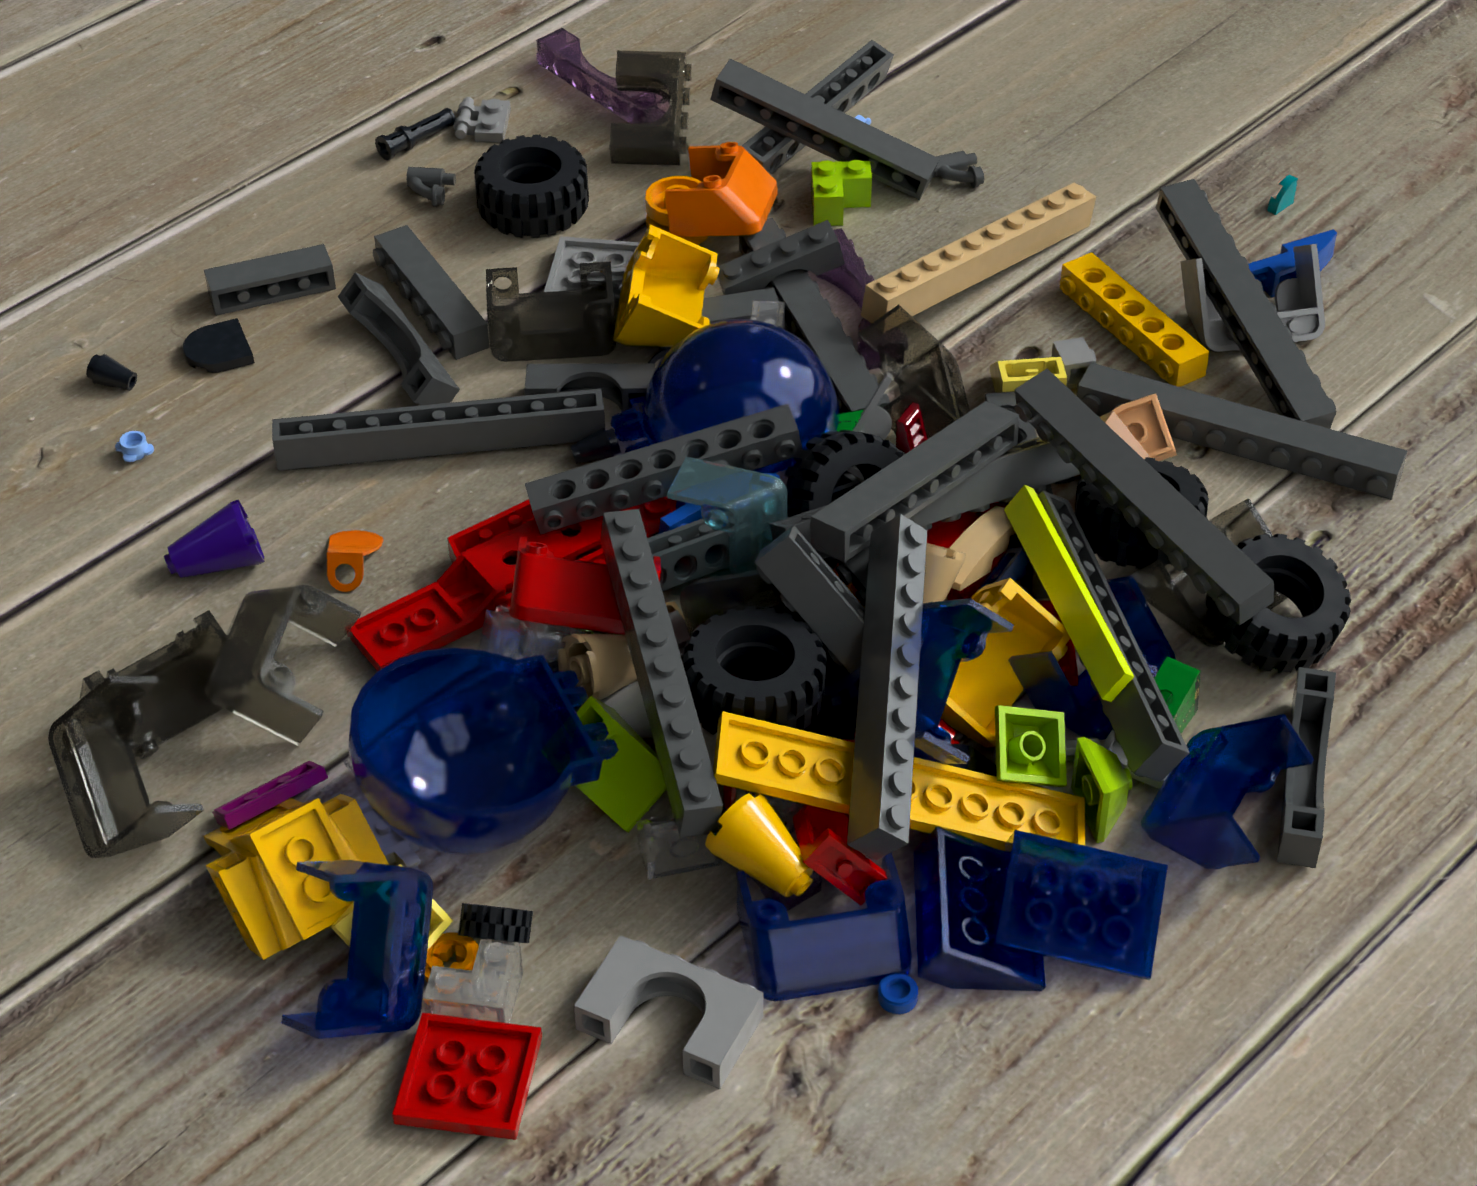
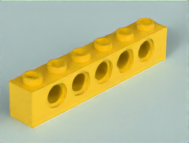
(1134, 320)

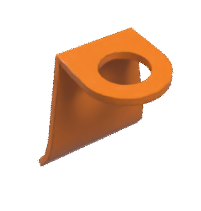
(350, 549)

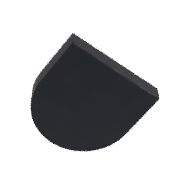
(218, 347)

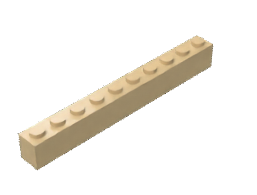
(980, 253)

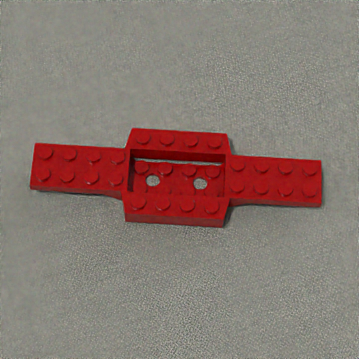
(477, 581)

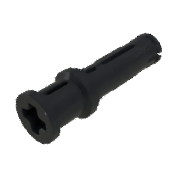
(405, 137)

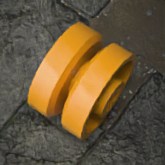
(656, 202)

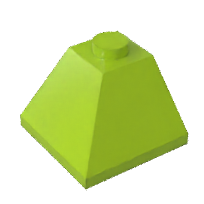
(1030, 746)
(1102, 783)

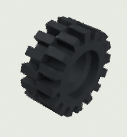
(495, 923)

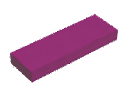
(269, 794)

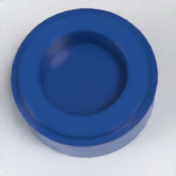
(897, 993)

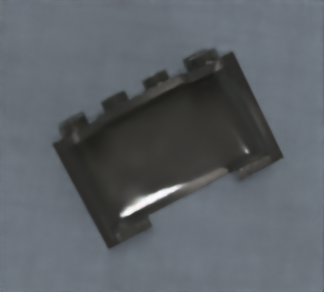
(551, 322)

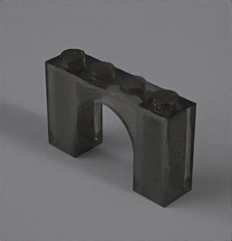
(662, 139)

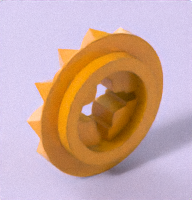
(445, 946)

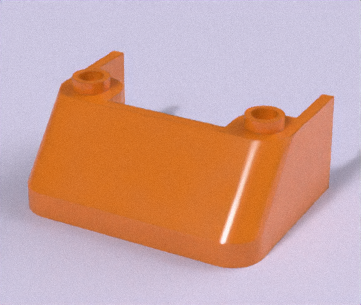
(730, 198)

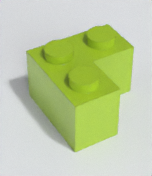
(839, 187)

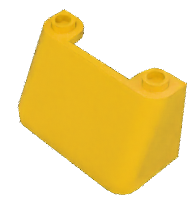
(663, 290)
(990, 677)

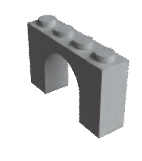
(639, 973)

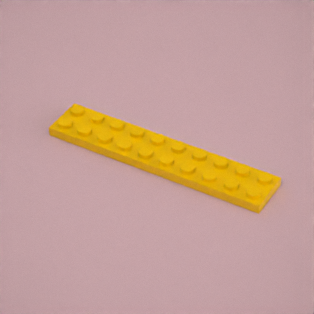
(819, 774)

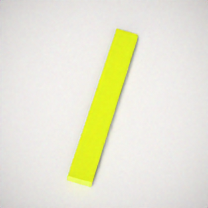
(1069, 594)

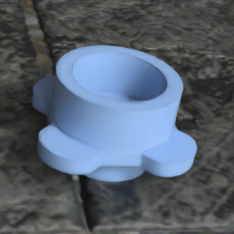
(134, 446)

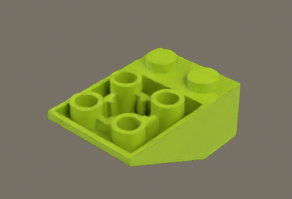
(629, 780)

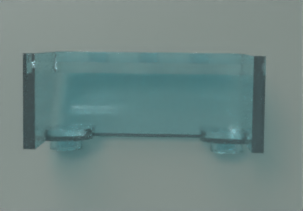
(733, 503)

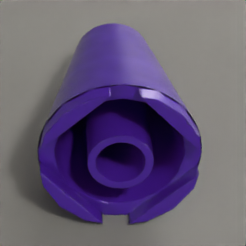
(216, 544)

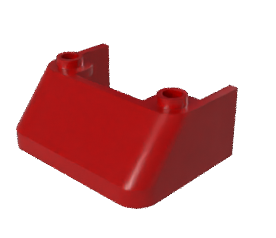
(564, 591)

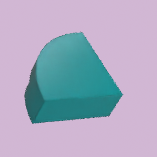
(1285, 196)

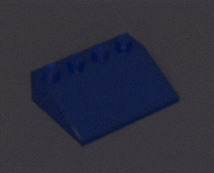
(1079, 904)
(957, 918)

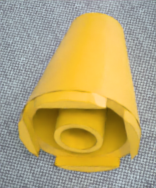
(760, 846)

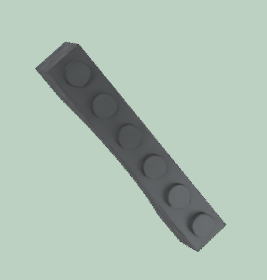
(422, 372)
(1304, 785)

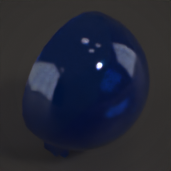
(727, 375)
(471, 747)

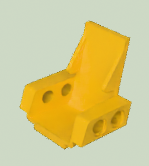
(259, 875)

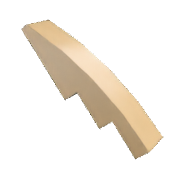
(982, 543)

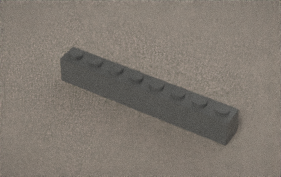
(823, 128)
(914, 480)

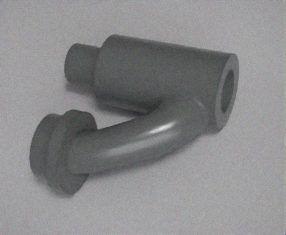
(955, 166)
(430, 183)

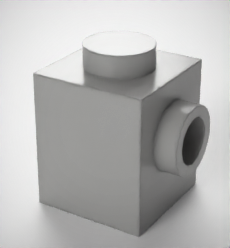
(1075, 357)

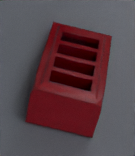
(910, 429)

